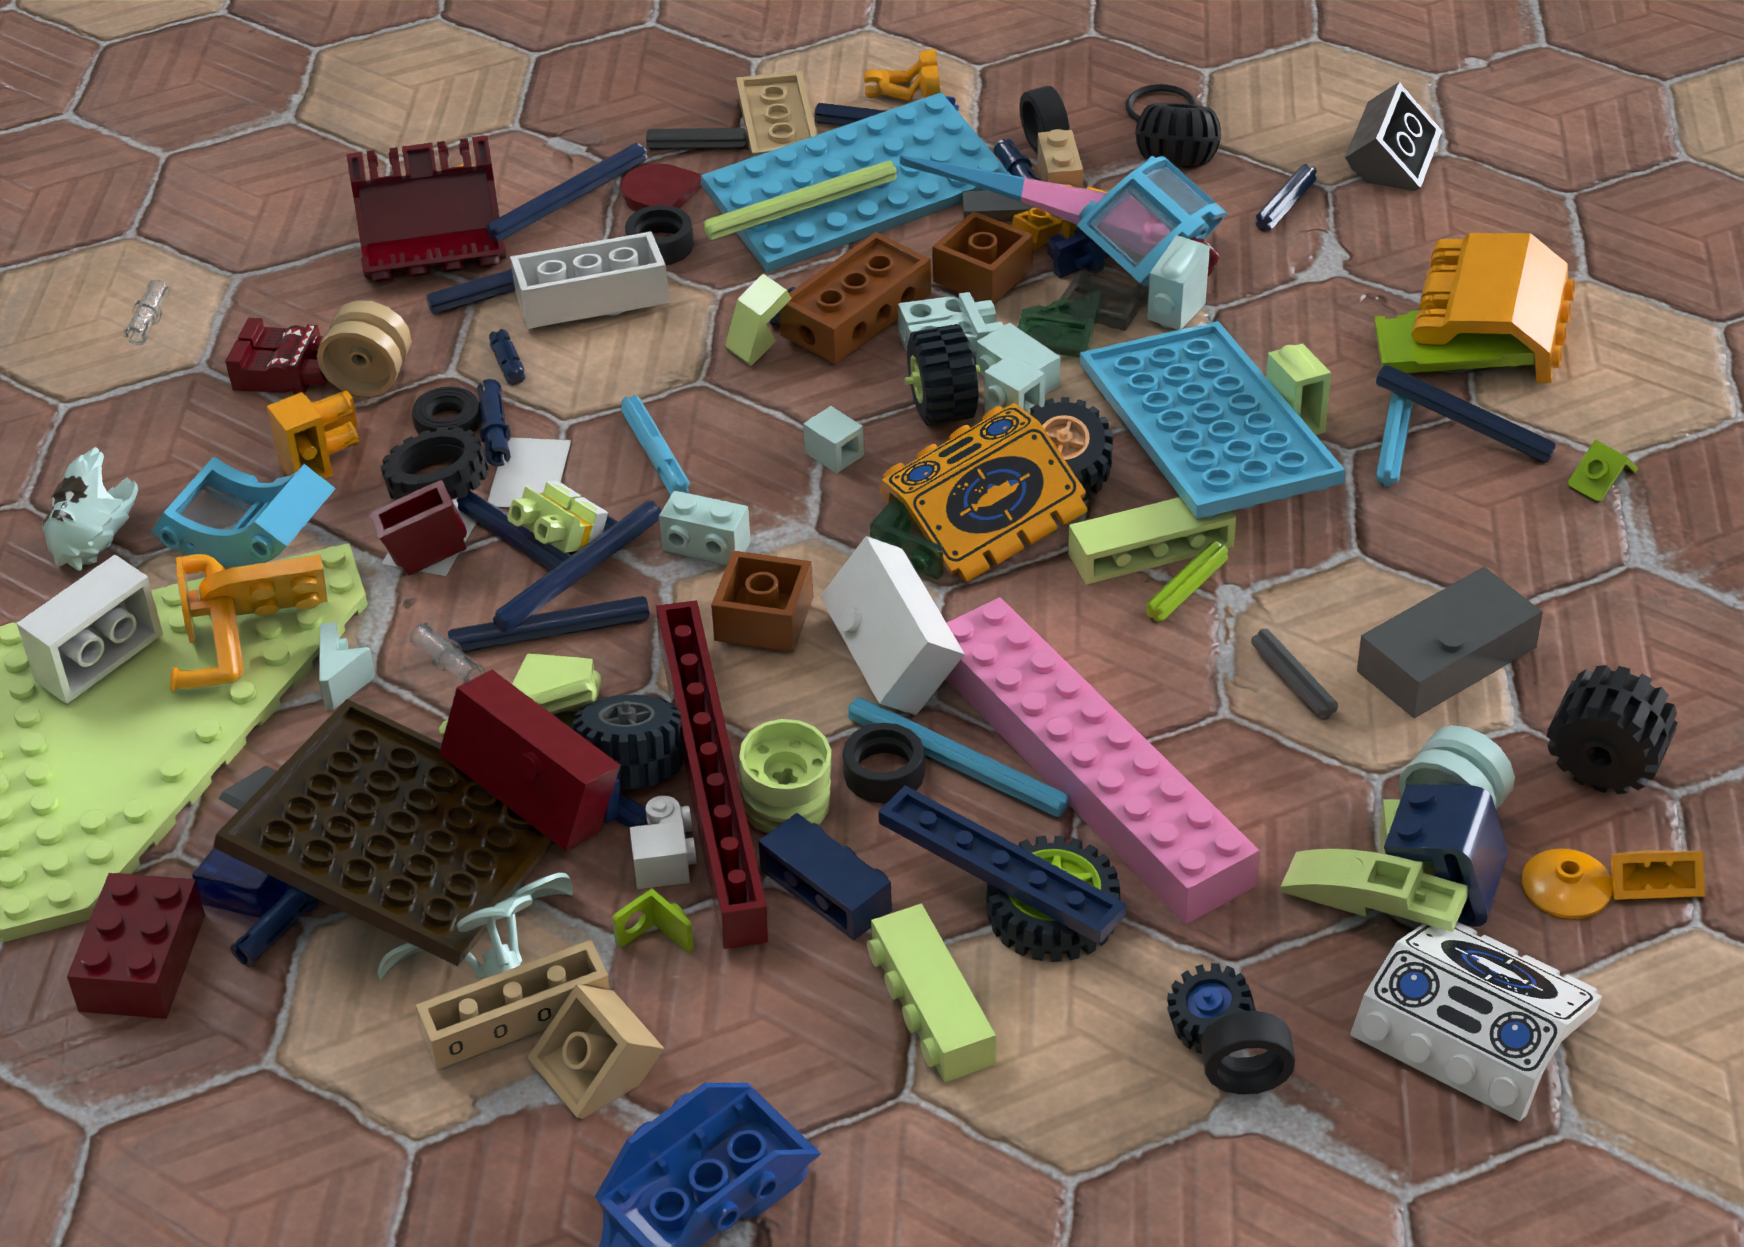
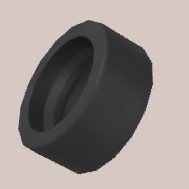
(1042, 112)
(665, 220)
(879, 739)
(1245, 1031)

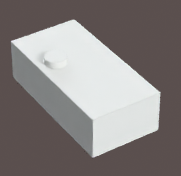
(590, 280)
(891, 626)

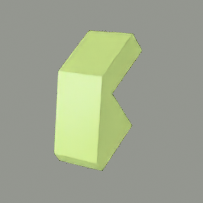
(748, 330)

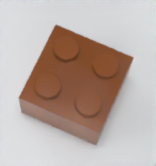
(982, 257)
(762, 601)

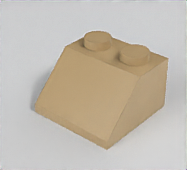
(594, 1050)

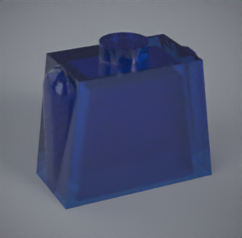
(236, 886)

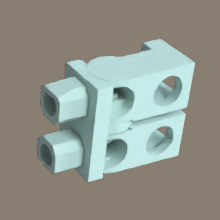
(974, 318)

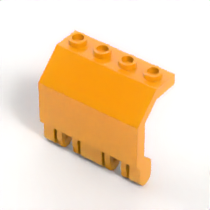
(1498, 288)

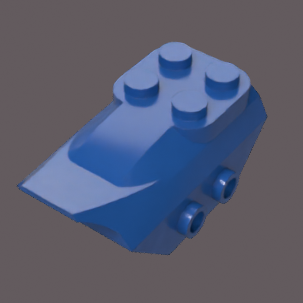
(701, 1169)

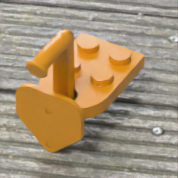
(240, 591)

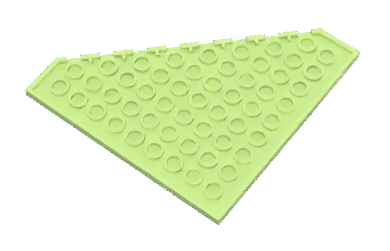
(117, 764)

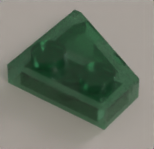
(1063, 325)

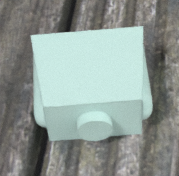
(1178, 283)

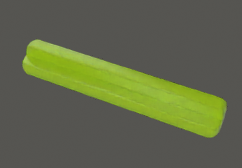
(1186, 581)

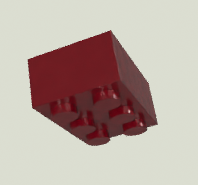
(136, 945)

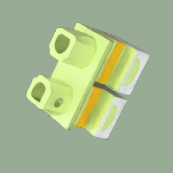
(558, 516)

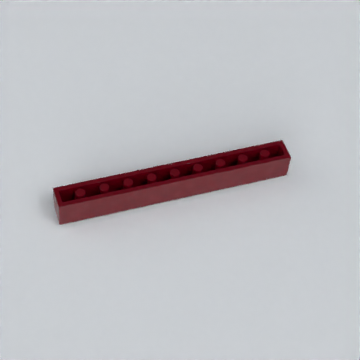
(712, 777)

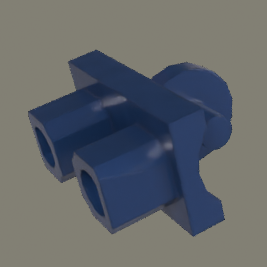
(1075, 253)

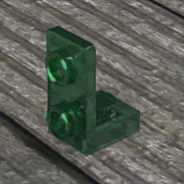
(894, 528)

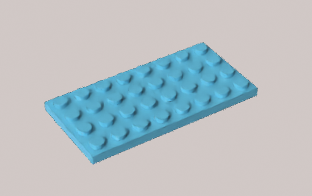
(918, 129)
(1211, 420)

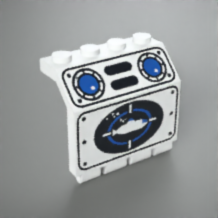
(1472, 1013)

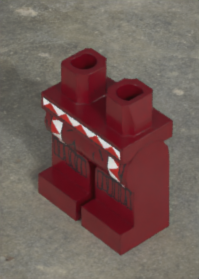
(275, 358)

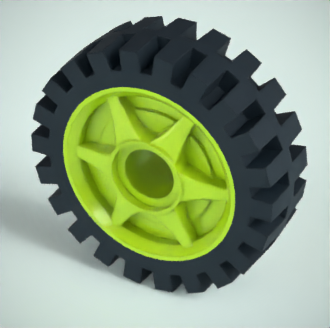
(1036, 931)

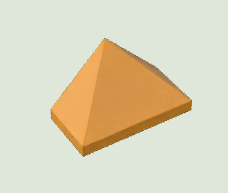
(1657, 874)

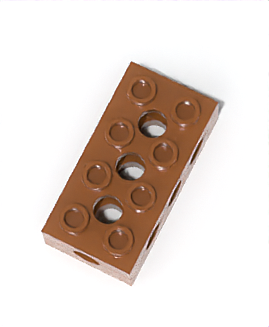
(855, 297)

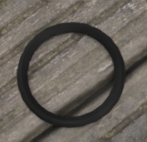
(1153, 88)

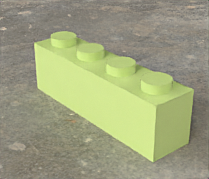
(1144, 539)
(932, 993)

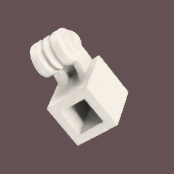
(660, 847)

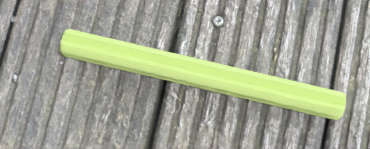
(799, 200)

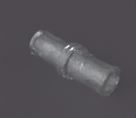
(146, 312)
(445, 653)

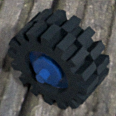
(1206, 999)

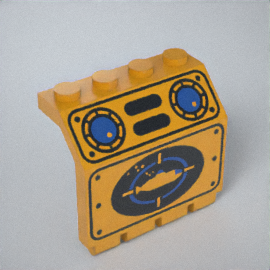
(987, 490)

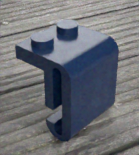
(1459, 835)

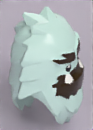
(85, 513)

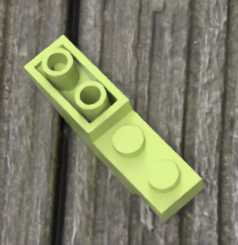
(1375, 881)

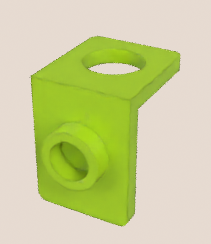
(1599, 470)
(657, 912)

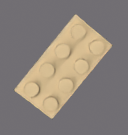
(775, 110)

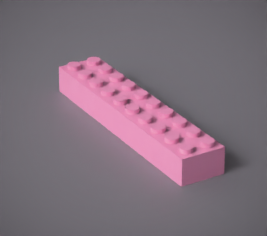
(1102, 762)

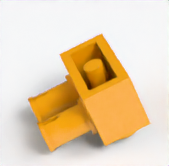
(301, 435)

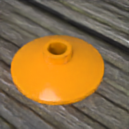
(1566, 883)

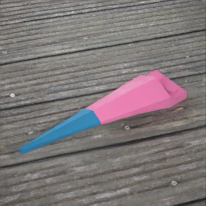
(1050, 197)

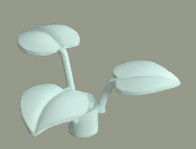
(500, 957)

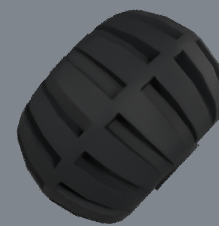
(1178, 132)

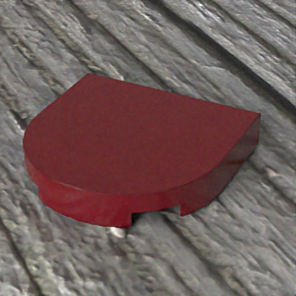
(659, 186)

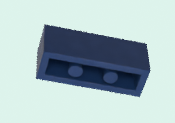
(825, 875)

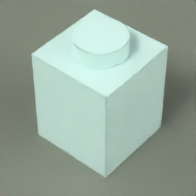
(833, 439)

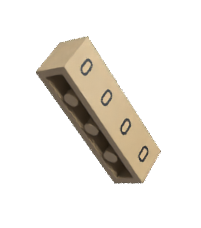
(506, 1004)

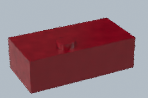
(529, 759)

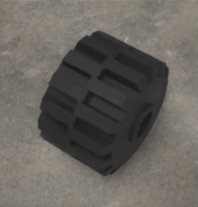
(1612, 729)

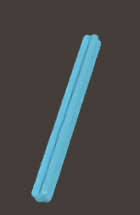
(968, 760)

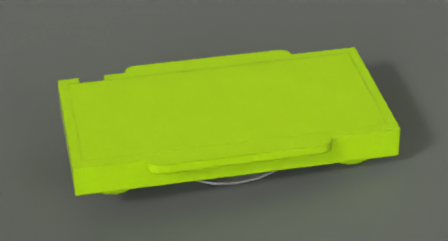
(1459, 355)

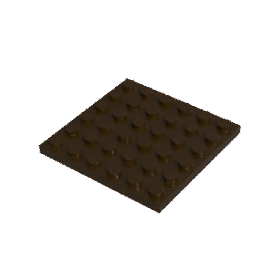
(386, 832)

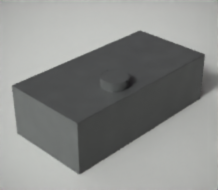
(1449, 641)

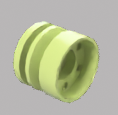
(784, 773)

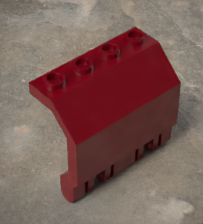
(428, 213)

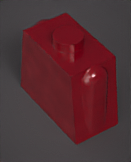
(420, 528)

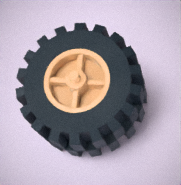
(1080, 439)

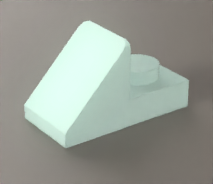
(340, 668)

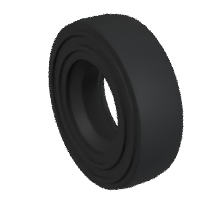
(446, 399)

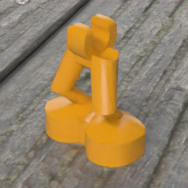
(886, 80)

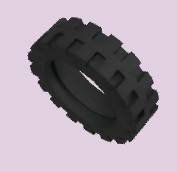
(435, 447)

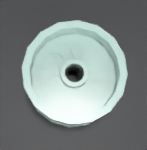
(1461, 758)

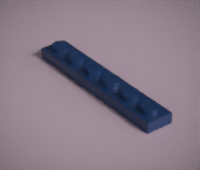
(1003, 864)

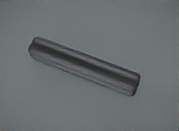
(696, 138)
(1294, 674)

